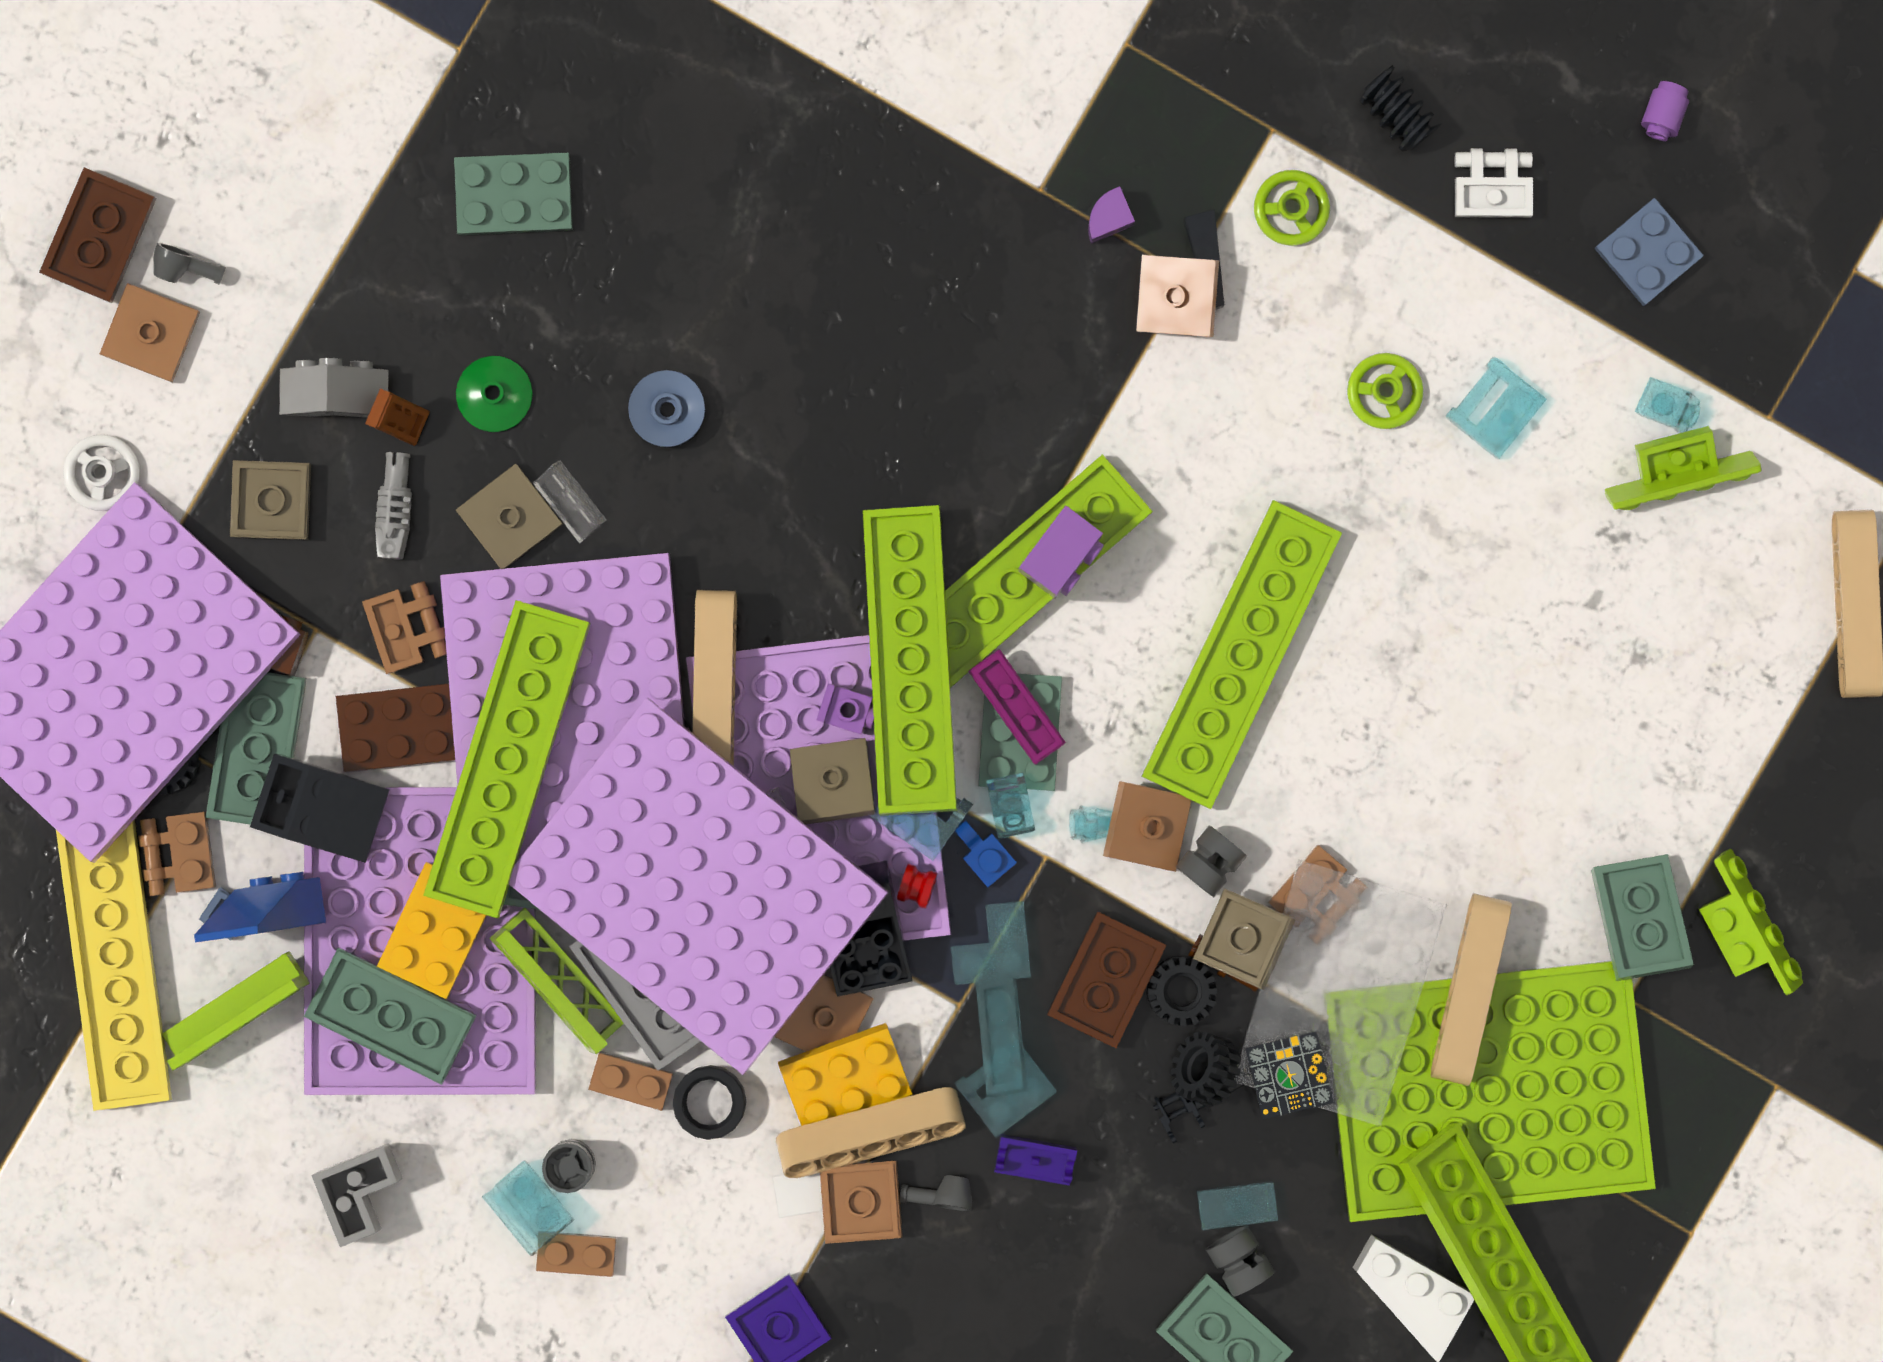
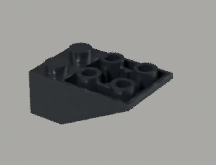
(319, 808)
(878, 950)

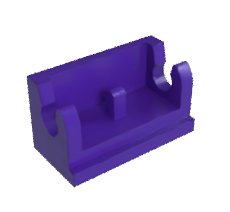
(1035, 1159)

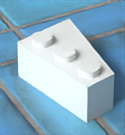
(1415, 1293)

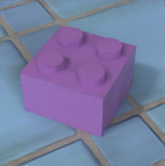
(1061, 552)

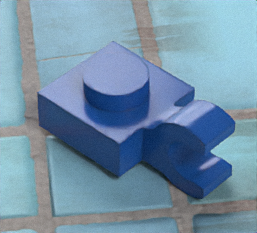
(986, 856)

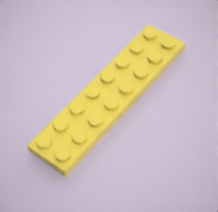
(115, 974)

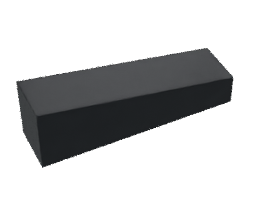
(1204, 243)

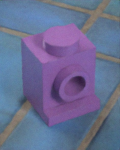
(831, 707)

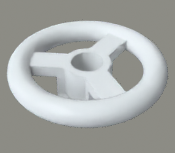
(89, 463)

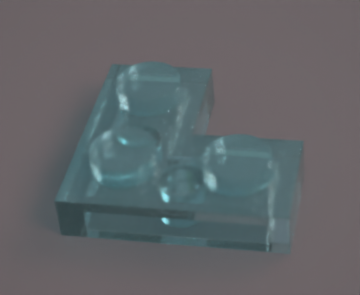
(1004, 954)

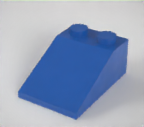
(266, 908)

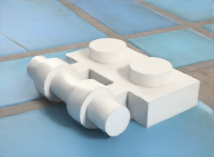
(1493, 195)

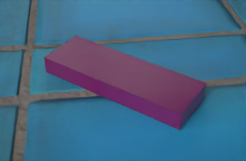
(1017, 707)

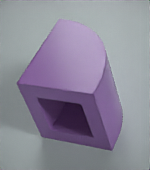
(1109, 215)

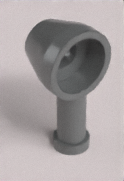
(172, 263)
(952, 1194)

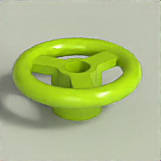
(1307, 231)
(1396, 417)

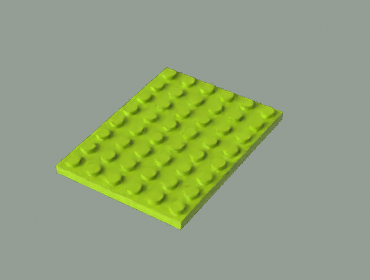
(1548, 1104)

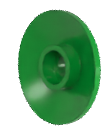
(512, 402)

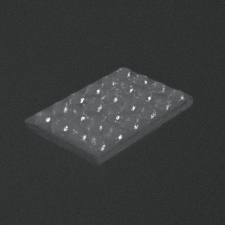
(1352, 977)

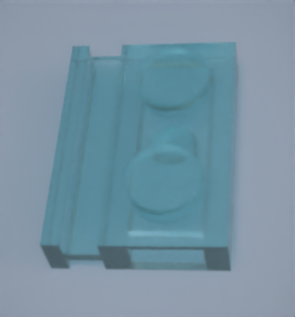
(528, 1208)

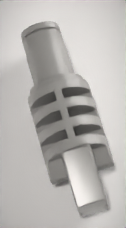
(393, 508)

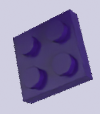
(778, 1324)

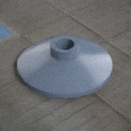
(664, 388)

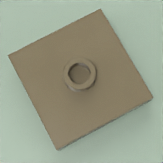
(270, 500)
(509, 517)
(832, 781)
(1244, 939)

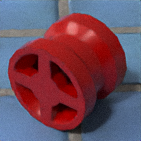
(917, 886)

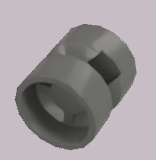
(1201, 871)
(568, 1166)
(1240, 1260)

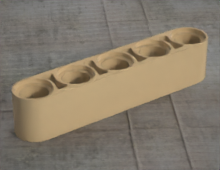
(1857, 603)
(715, 670)
(1471, 989)
(870, 1132)

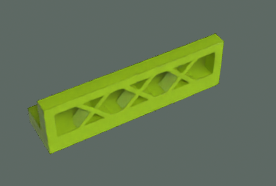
(548, 990)
(234, 1009)

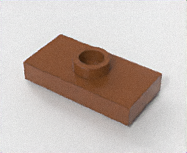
(397, 417)

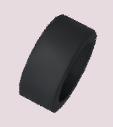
(709, 1131)

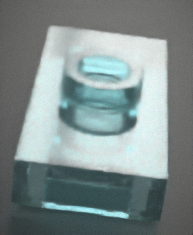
(1237, 1205)

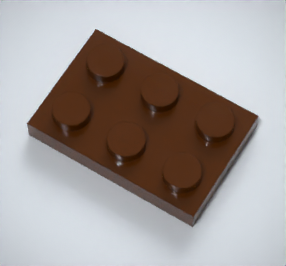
(97, 235)
(395, 727)
(1106, 979)

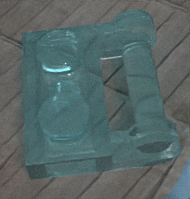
(1505, 417)
(925, 830)
(1004, 1111)

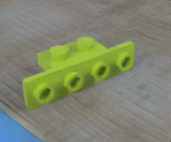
(1680, 465)
(1745, 929)

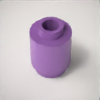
(1665, 111)

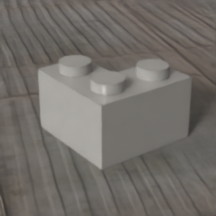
(330, 388)
(346, 1190)

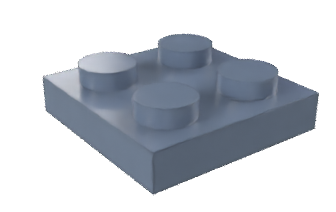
(1648, 252)

